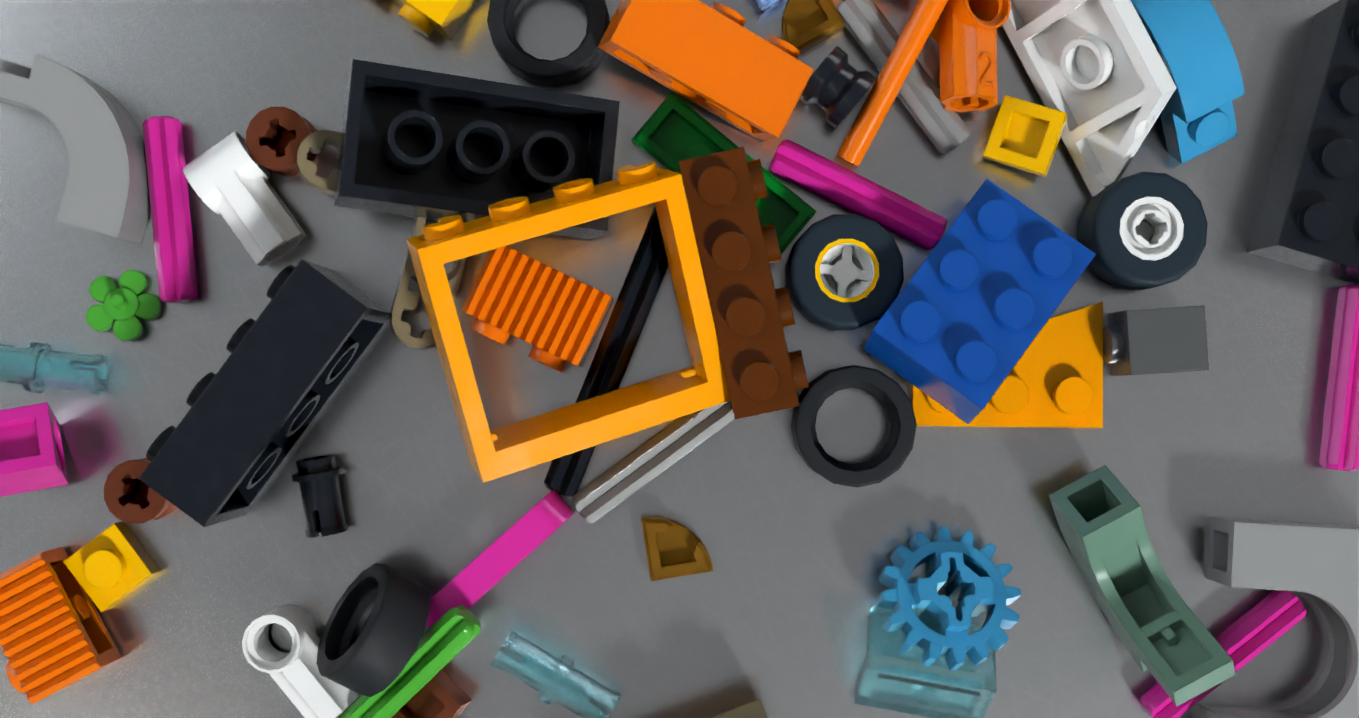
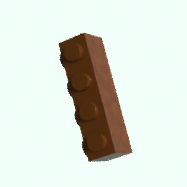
(740, 283)

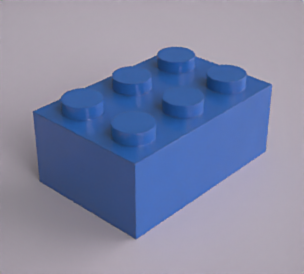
(978, 301)

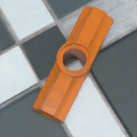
(969, 53)

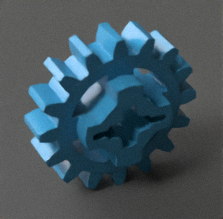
(966, 577)

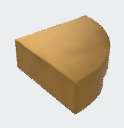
(810, 23)
(673, 549)

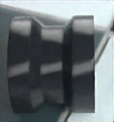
(836, 87)

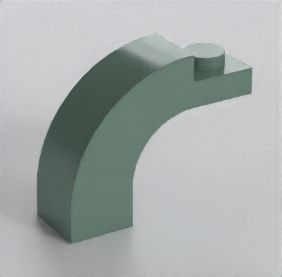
(1131, 587)

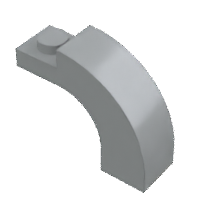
(103, 144)

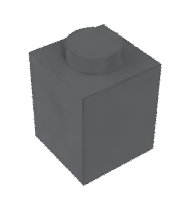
(1156, 341)

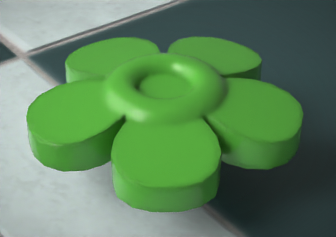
(122, 305)

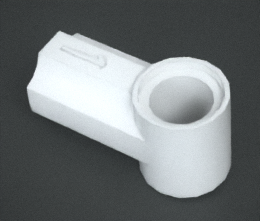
(240, 190)
(296, 670)

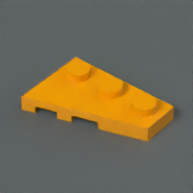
(1050, 385)

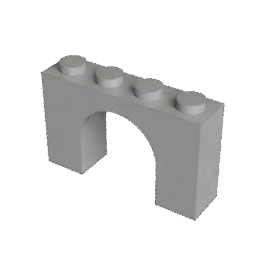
(1323, 567)

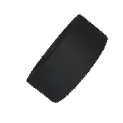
(541, 71)
(900, 436)
(373, 630)

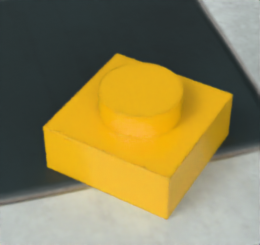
(1025, 135)
(112, 566)

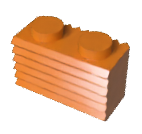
(537, 306)
(49, 627)

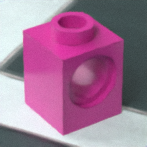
(30, 450)

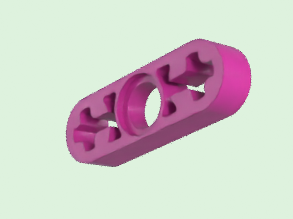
(501, 556)

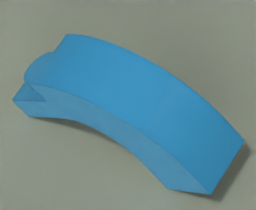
(1203, 69)

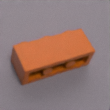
(711, 60)

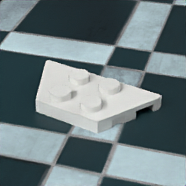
(1098, 70)

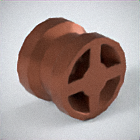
(282, 155)
(129, 508)

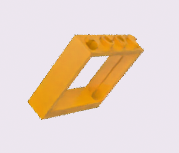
(604, 416)

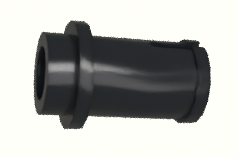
(321, 495)

